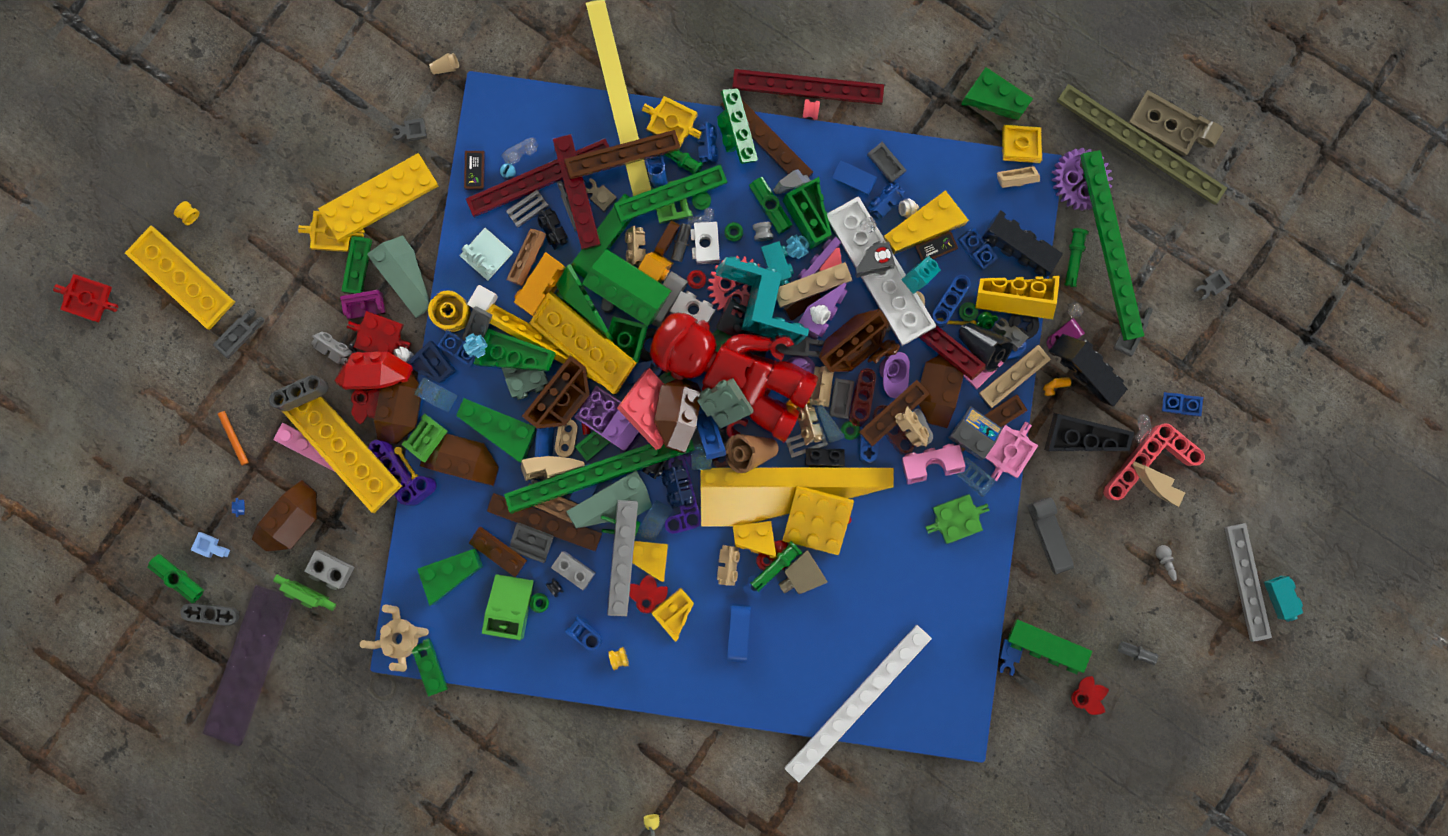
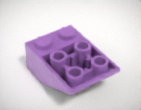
(829, 301)
(604, 418)

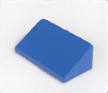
(544, 442)

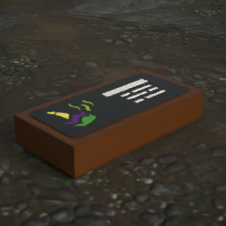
(474, 170)
(937, 246)

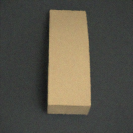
(548, 466)
(1159, 484)

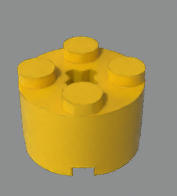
(441, 304)

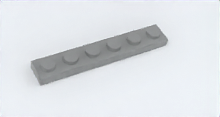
(622, 558)
(1248, 582)

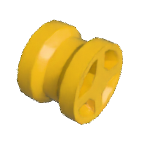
(186, 213)
(618, 658)

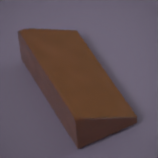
(798, 308)

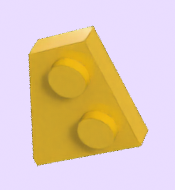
(755, 537)
(651, 558)
(674, 612)

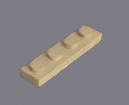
(813, 285)
(1014, 376)

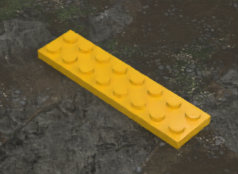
(344, 452)

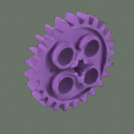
(1070, 166)

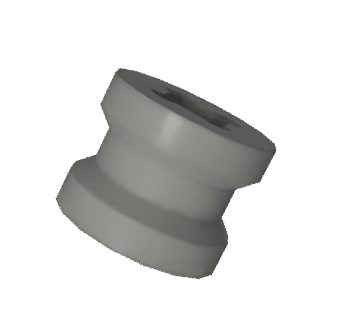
(762, 231)

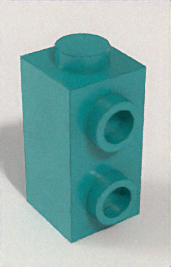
(774, 258)
(921, 274)
(1284, 598)

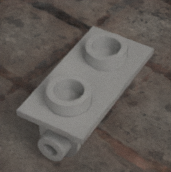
(324, 342)

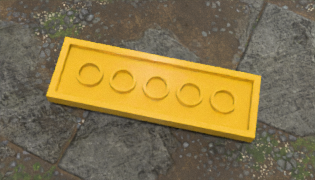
(378, 197)
(180, 277)
(583, 342)

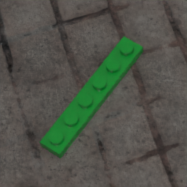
(670, 193)

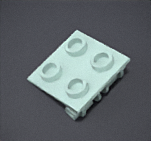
(486, 254)

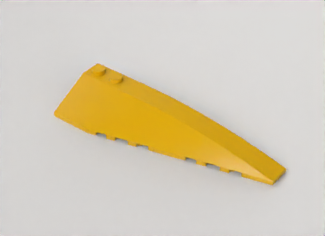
(768, 492)

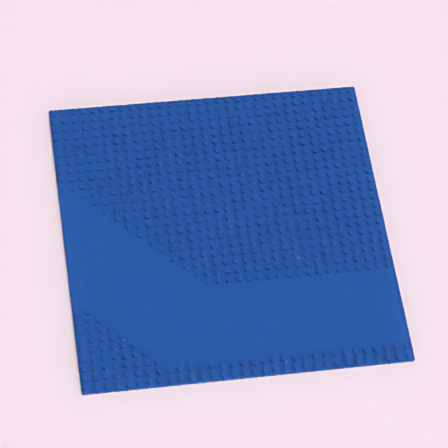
(890, 573)

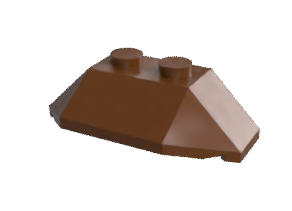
(854, 341)
(943, 384)
(560, 397)
(397, 410)
(677, 413)
(463, 459)
(287, 519)

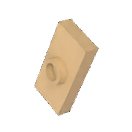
(1018, 177)

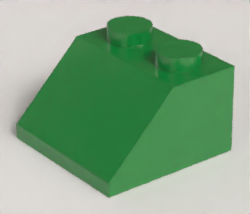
(628, 336)

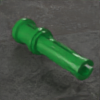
(685, 161)
(1076, 248)
(783, 560)

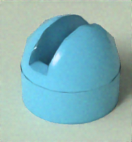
(510, 173)

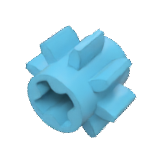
(797, 246)
(475, 345)

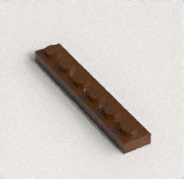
(772, 144)
(622, 154)
(547, 523)

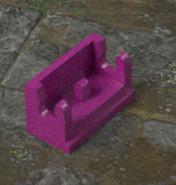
(357, 304)

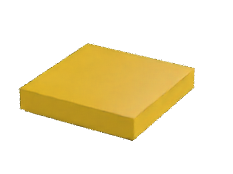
(1021, 144)

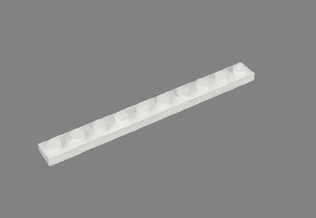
(857, 703)

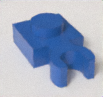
(1010, 656)

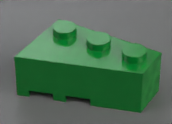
(997, 95)
(808, 212)
(445, 575)

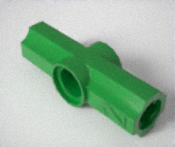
(777, 215)
(166, 571)

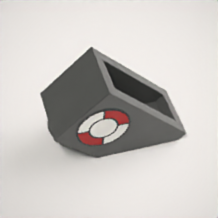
(877, 259)

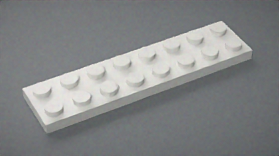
(900, 307)

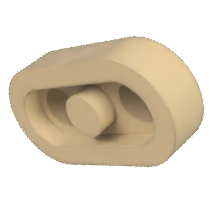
(566, 438)

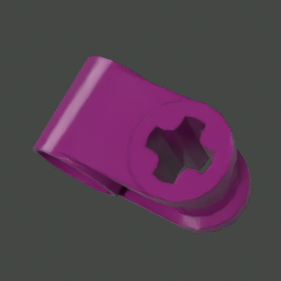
(1070, 328)

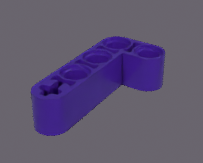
(385, 453)
(686, 511)

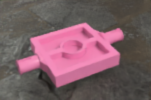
(1011, 451)

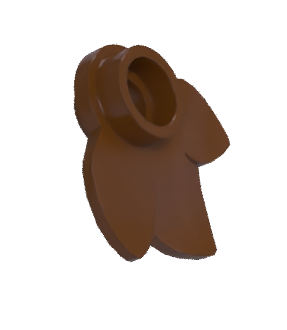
(886, 349)

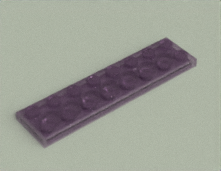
(248, 665)

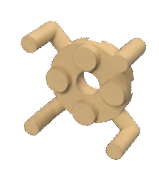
(388, 638)

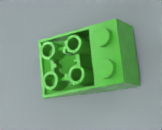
(508, 607)

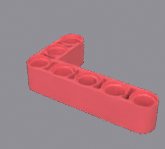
(1148, 457)

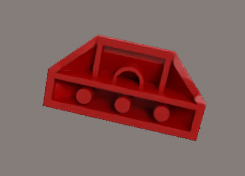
(372, 371)

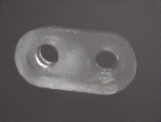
(514, 153)

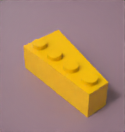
(927, 223)
(1019, 296)

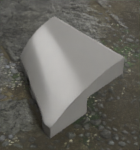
(791, 182)

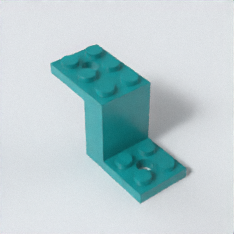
(761, 300)

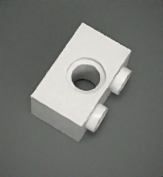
(707, 231)
(687, 300)

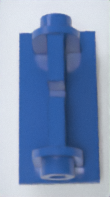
(709, 150)
(892, 193)

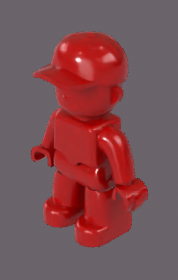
(690, 349)

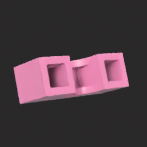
(948, 457)

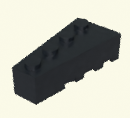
(1021, 245)
(1089, 368)
(1082, 435)

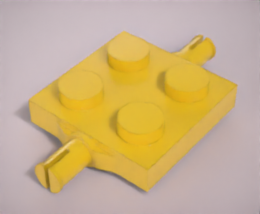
(672, 116)
(322, 236)

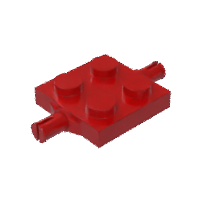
(85, 298)
(378, 334)

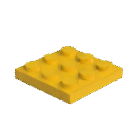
(818, 520)

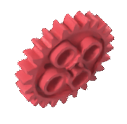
(718, 291)

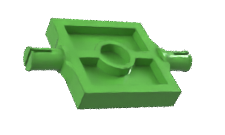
(957, 518)
(308, 596)

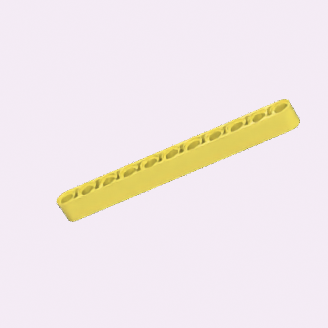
(617, 90)

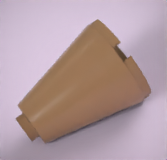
(749, 451)

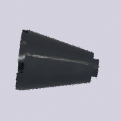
(986, 345)

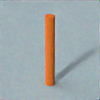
(233, 438)

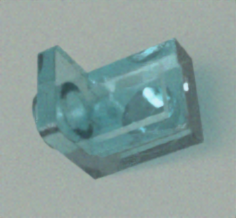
(699, 459)

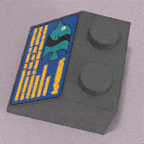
(976, 433)

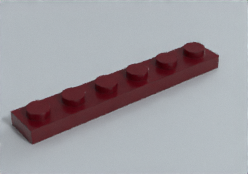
(577, 195)

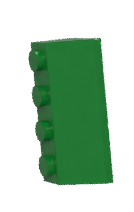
(627, 287)

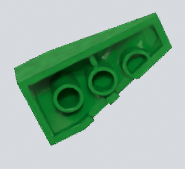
(575, 295)

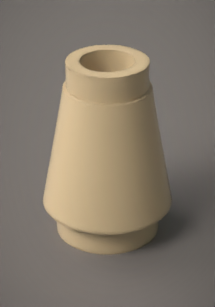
(445, 64)

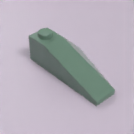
(400, 268)
(605, 501)

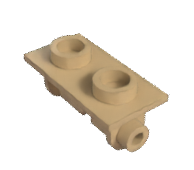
(634, 238)
(822, 391)
(809, 430)
(918, 434)
(728, 574)

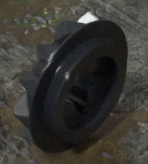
(1031, 329)

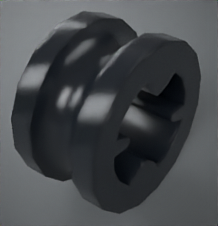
(554, 587)

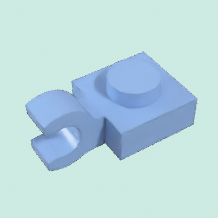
(207, 546)

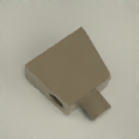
(802, 575)

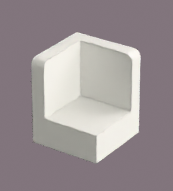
(482, 298)

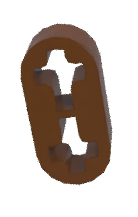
(667, 238)

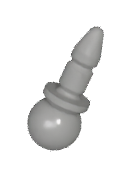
(1164, 554)

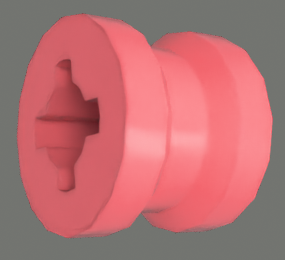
(811, 109)

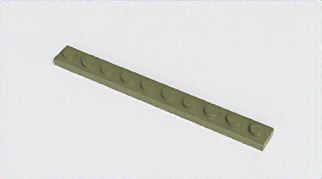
(1141, 144)

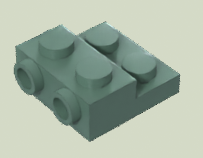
(524, 381)
(725, 403)

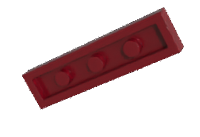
(953, 352)

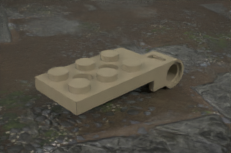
(1187, 127)

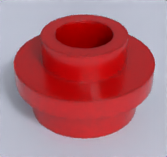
(696, 273)

